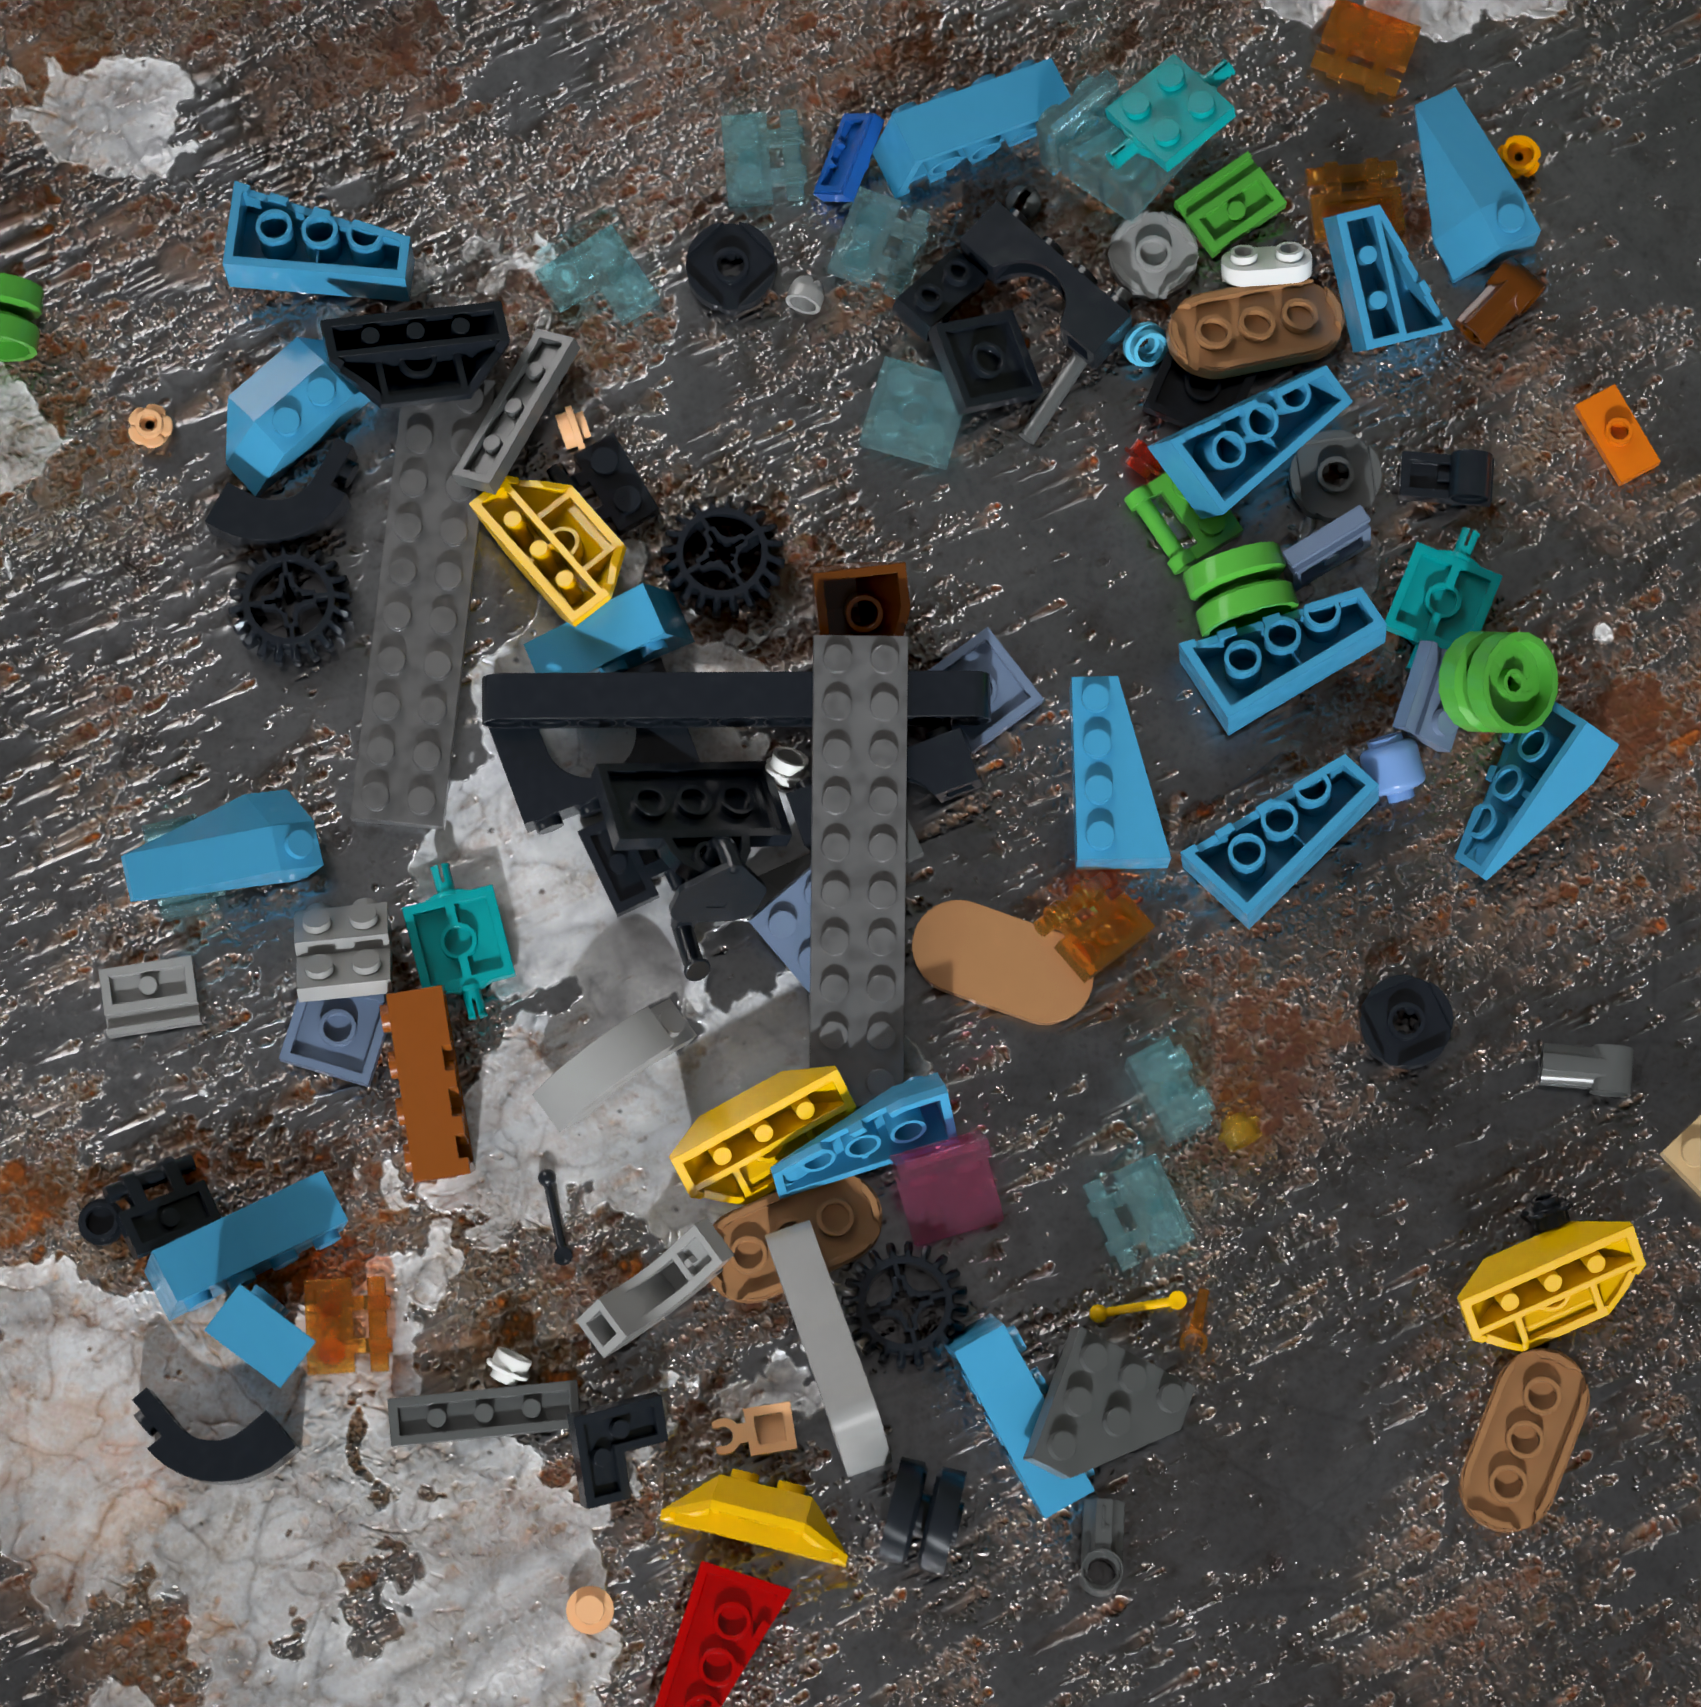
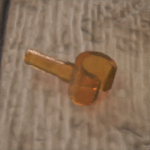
(1197, 1320)

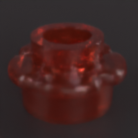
(1142, 459)

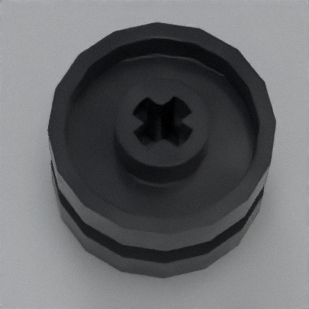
(923, 1515)

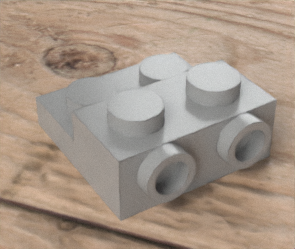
(343, 950)

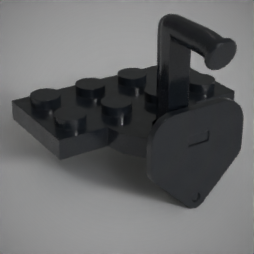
(704, 828)

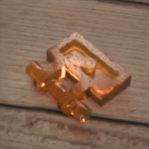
(1371, 37)
(1339, 202)
(1102, 937)
(331, 1324)

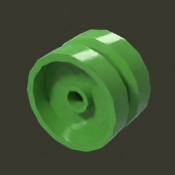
(19, 305)
(1239, 587)
(1498, 682)

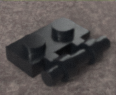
(614, 482)
(623, 872)
(167, 1217)

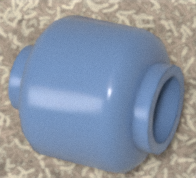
(1394, 765)

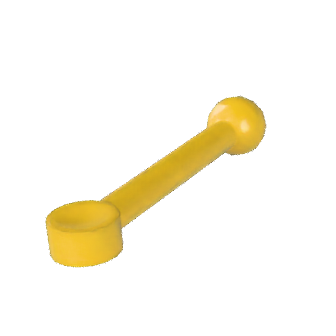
(1175, 1301)

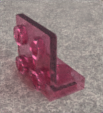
(947, 1187)

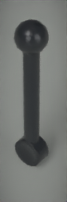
(562, 1254)

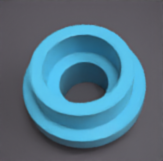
(1152, 352)

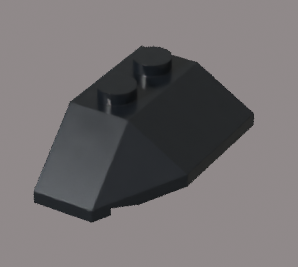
(417, 353)

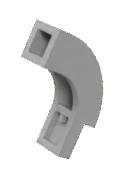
(611, 1062)
(656, 1289)

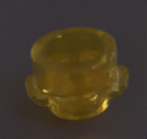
(1239, 1131)

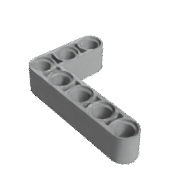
(829, 1348)

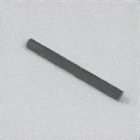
(1059, 389)

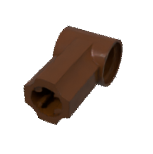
(1507, 294)

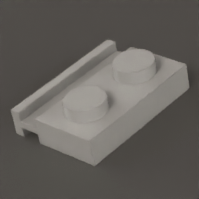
(150, 996)

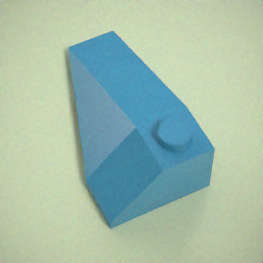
(1469, 191)
(1532, 786)
(887, 1125)

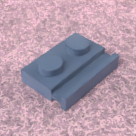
(1327, 548)
(1421, 706)

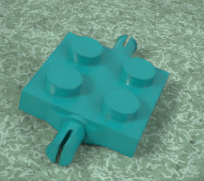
(1170, 113)
(1442, 595)
(459, 940)

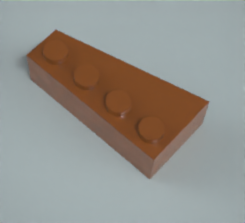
(428, 1083)

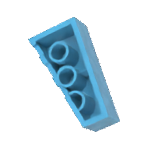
(966, 123)
(1012, 1405)

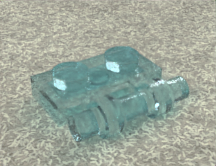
(748, 158)
(866, 235)
(1152, 1206)

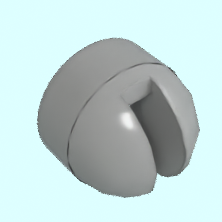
(805, 295)

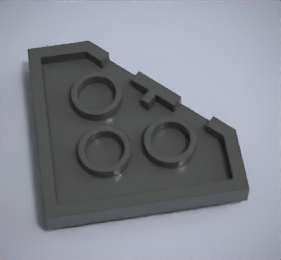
(1103, 1406)

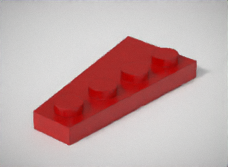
(718, 1635)

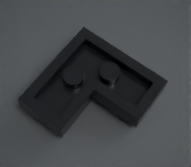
(602, 1438)

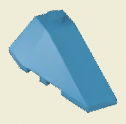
(235, 846)

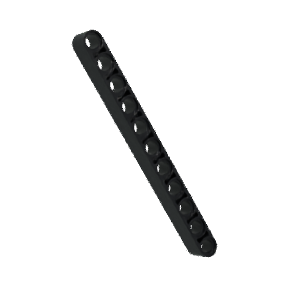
(707, 699)

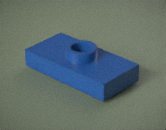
(848, 157)

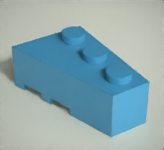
(257, 1332)

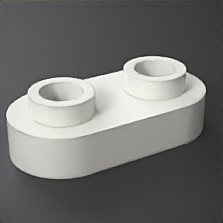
(1266, 265)

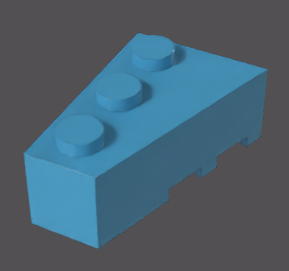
(1378, 283)
(614, 637)

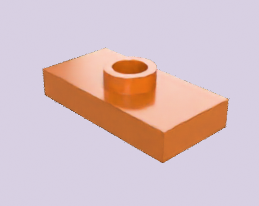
(1616, 435)

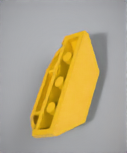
(554, 543)
(736, 1143)
(1551, 1283)
(759, 1516)

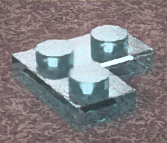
(599, 265)

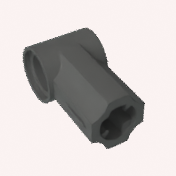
(1601, 1069)
(1102, 1542)

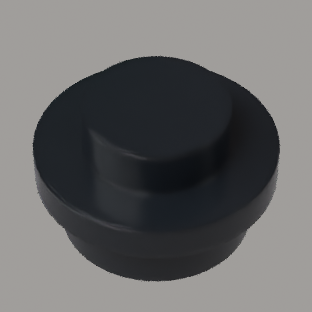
(98, 1222)

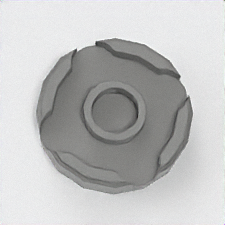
(1153, 255)

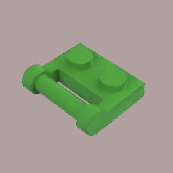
(1206, 533)

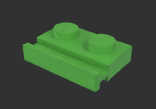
(1230, 204)

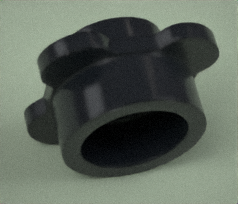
(1548, 1211)

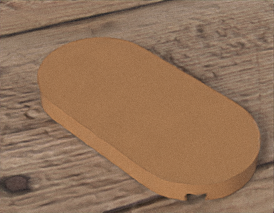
(1254, 328)
(997, 963)
(843, 1217)
(1524, 1440)

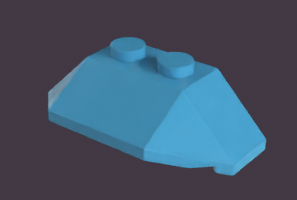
(286, 413)

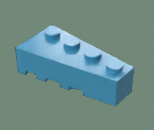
(310, 251)
(1243, 444)
(1273, 660)
(1111, 790)
(1274, 846)
(245, 1244)

